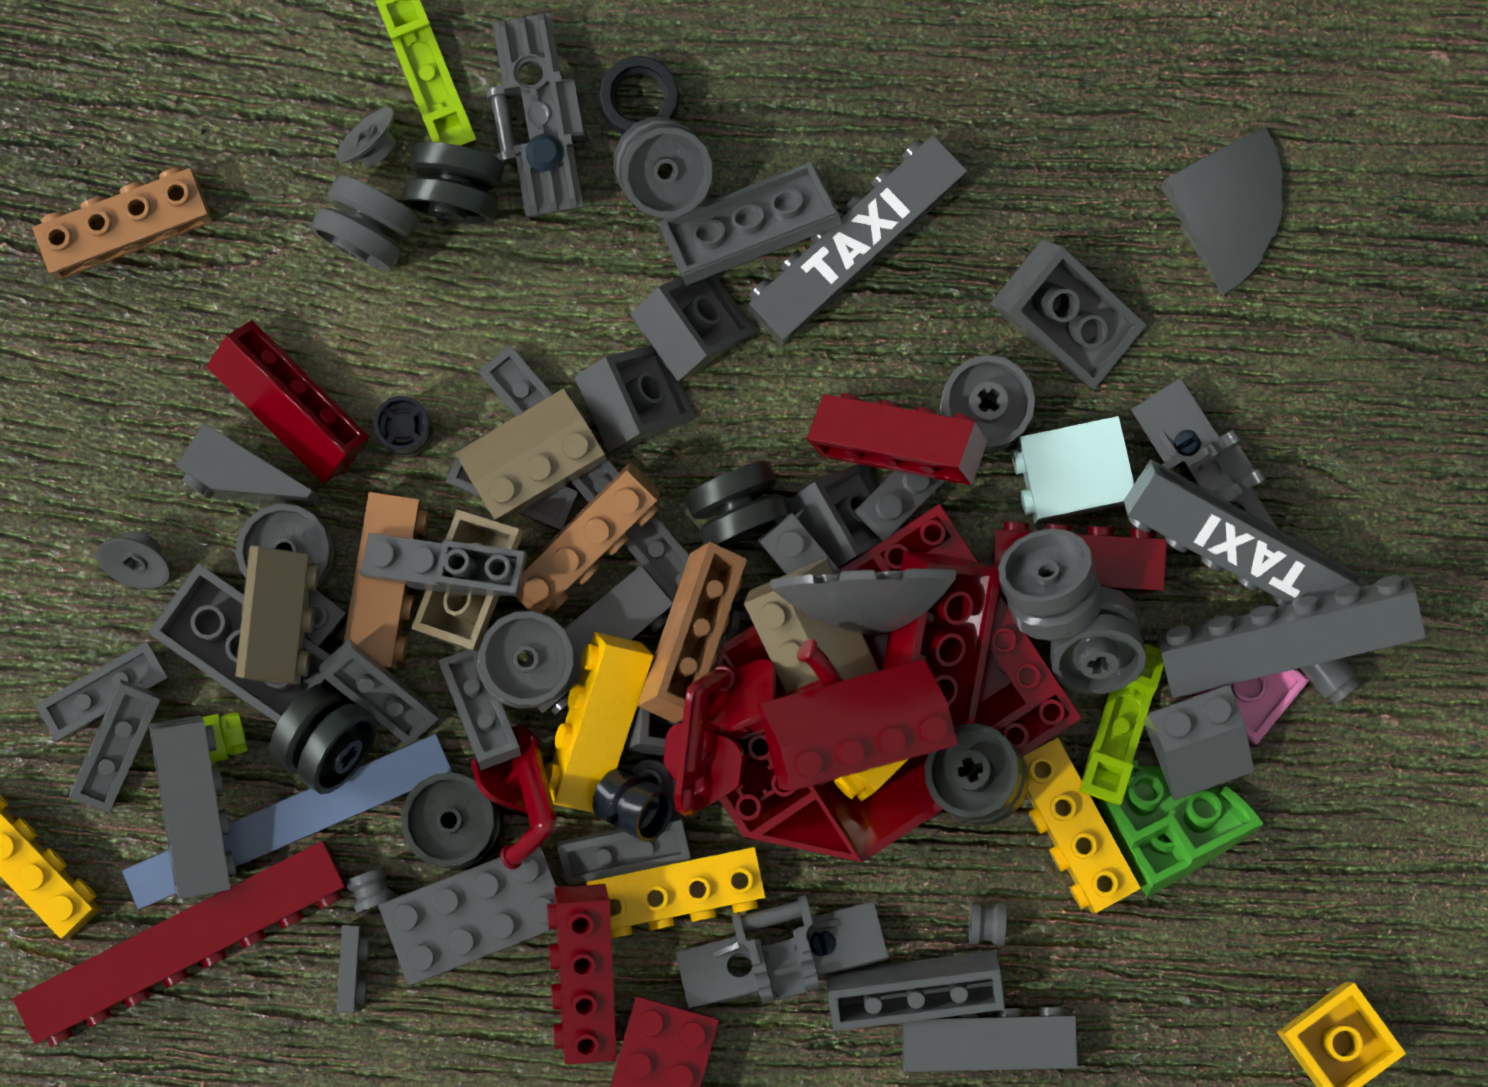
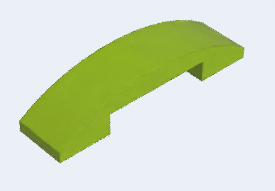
(426, 71)
(1119, 733)

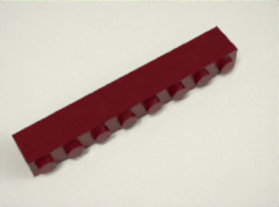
(181, 943)

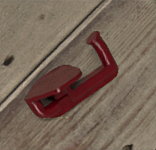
(737, 711)
(699, 758)
(523, 787)

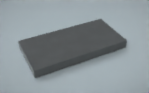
(750, 223)

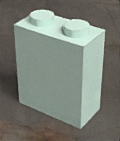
(1073, 470)

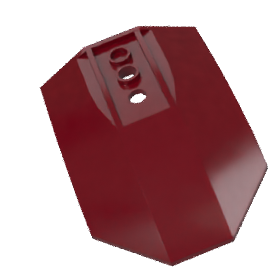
(1015, 698)

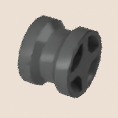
(370, 889)
(987, 923)

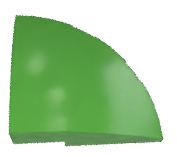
(1170, 837)

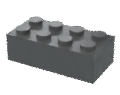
(205, 629)
(469, 916)

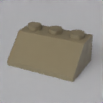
(531, 456)
(276, 616)
(465, 617)
(787, 628)

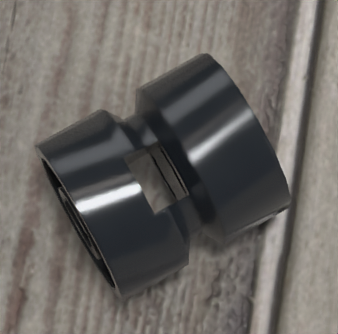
(403, 426)
(633, 805)

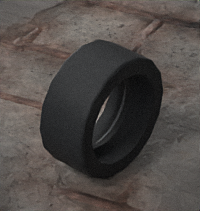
(629, 67)

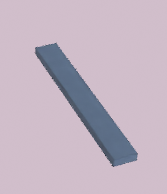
(303, 815)

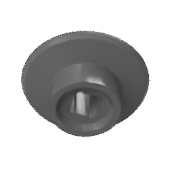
(369, 139)
(134, 560)

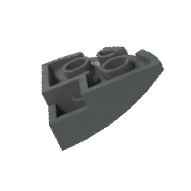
(1230, 206)
(866, 599)

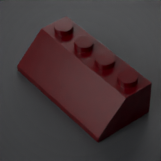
(952, 632)
(856, 725)

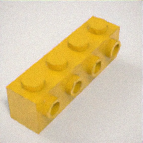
(597, 718)
(1076, 830)
(41, 878)
(683, 889)

